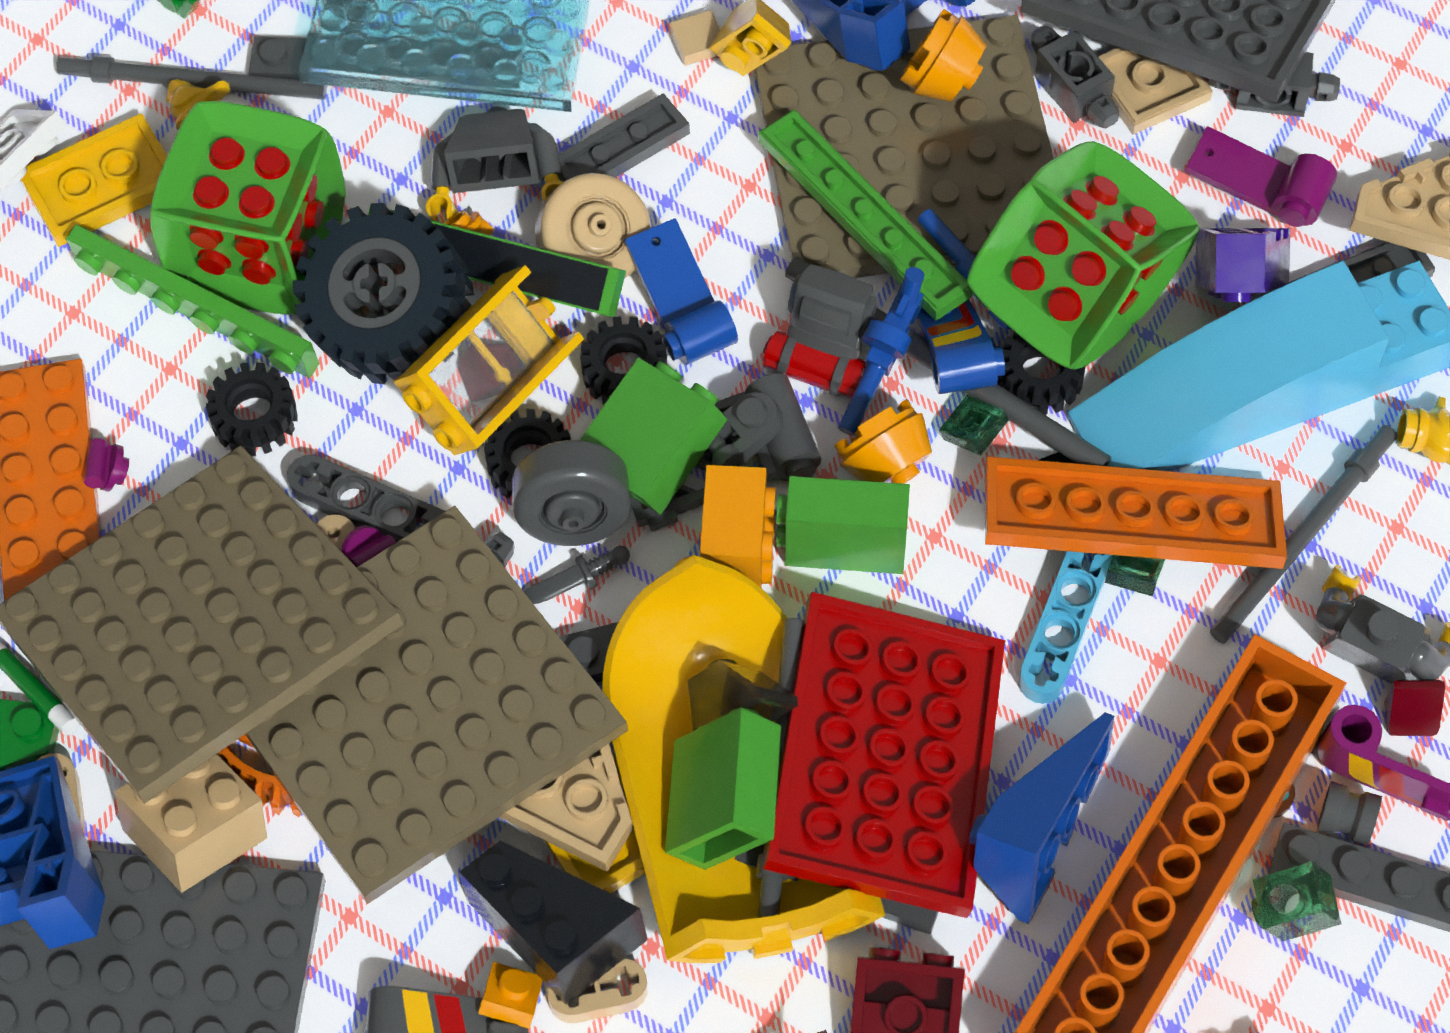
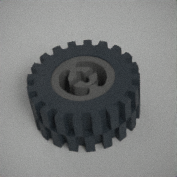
(419, 301)

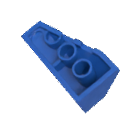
(1035, 816)

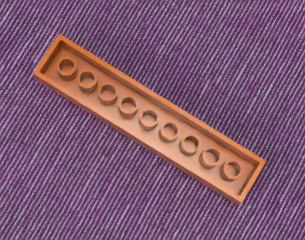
(1189, 847)

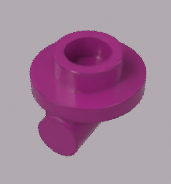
(105, 465)
(364, 544)

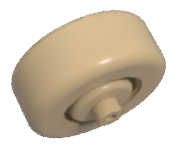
(591, 220)

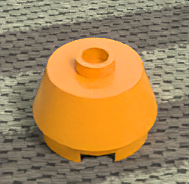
(945, 59)
(887, 446)

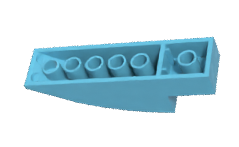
(1271, 367)

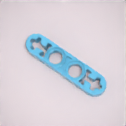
(1066, 614)

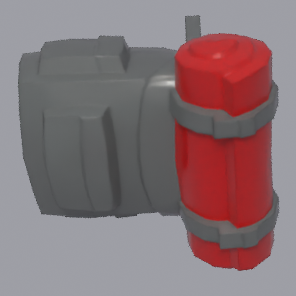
(824, 331)

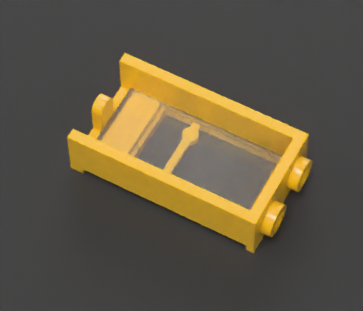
(485, 365)

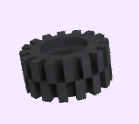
(613, 341)
(249, 385)
(1035, 390)
(514, 435)

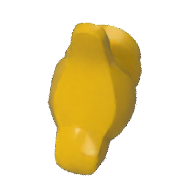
(184, 96)
(1426, 431)

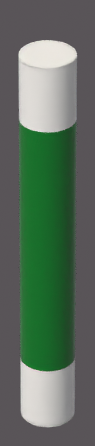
(37, 691)

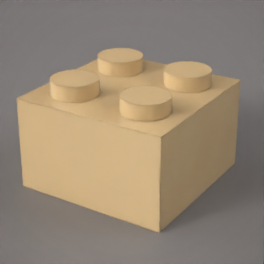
(195, 822)

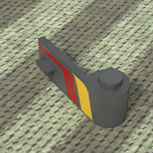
(425, 1011)

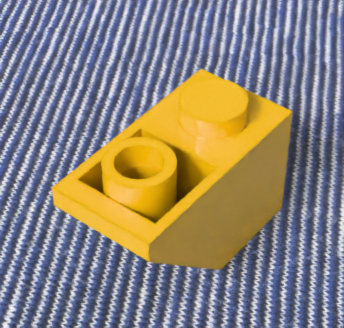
(751, 37)

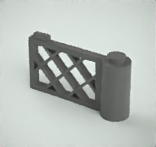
(786, 455)

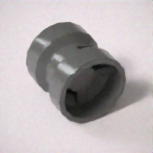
(1349, 813)

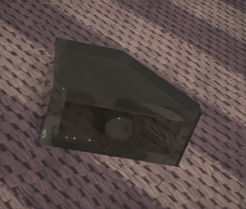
(732, 686)

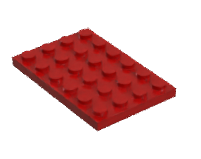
(886, 755)

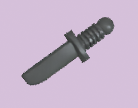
(577, 575)

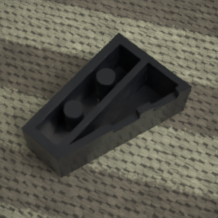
(551, 918)

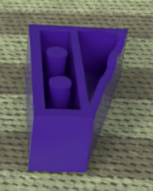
(1242, 261)

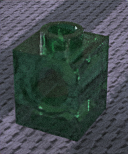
(1316, 904)

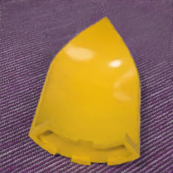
(661, 641)

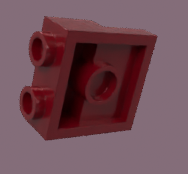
(907, 994)

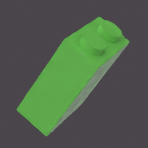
(657, 430)
(843, 524)
(723, 788)

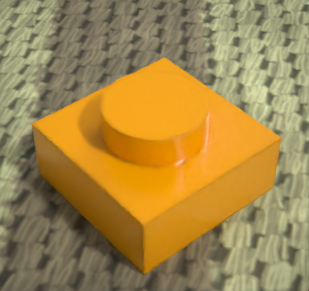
(510, 995)

